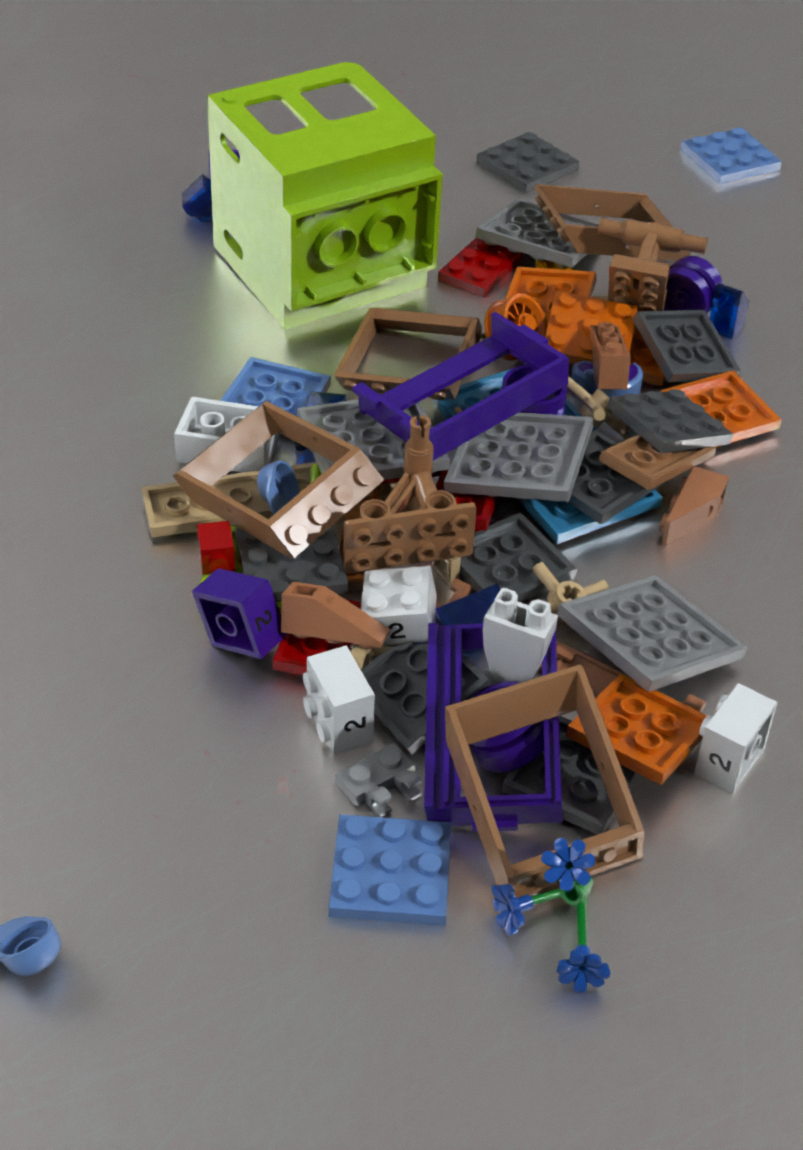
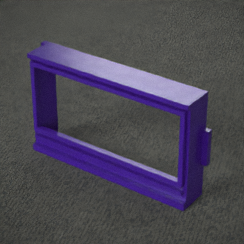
(506, 338)
(442, 783)

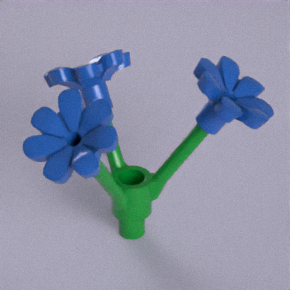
(575, 885)

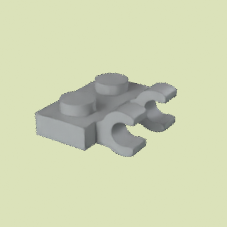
(374, 775)

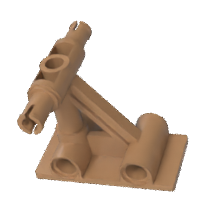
(642, 279)
(426, 532)

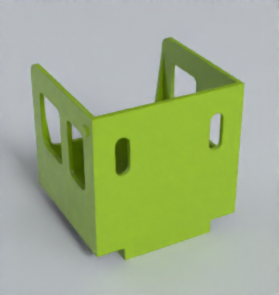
(328, 208)

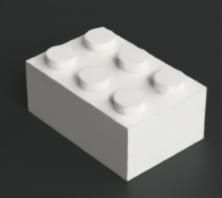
(210, 419)

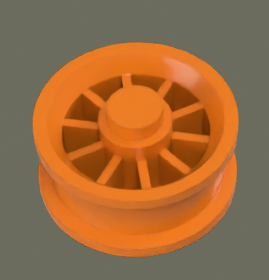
(520, 310)

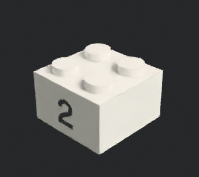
(401, 601)
(339, 700)
(733, 737)

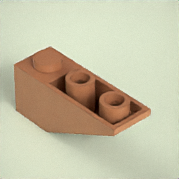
(609, 356)
(697, 503)
(323, 614)

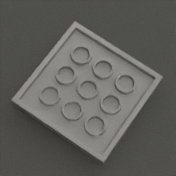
(527, 230)
(377, 442)
(522, 458)
(651, 632)

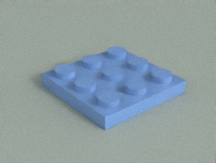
(730, 155)
(275, 383)
(391, 870)

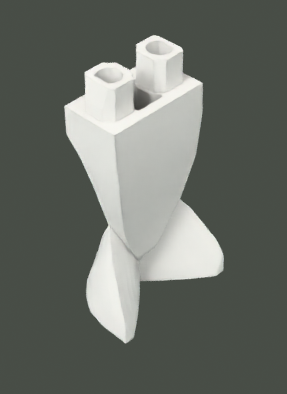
(516, 637)

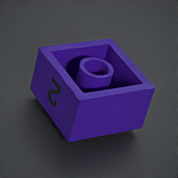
(239, 613)

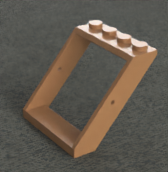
(610, 204)
(406, 321)
(308, 512)
(520, 707)

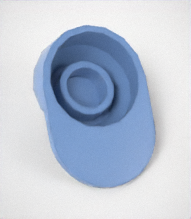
(277, 484)
(28, 945)

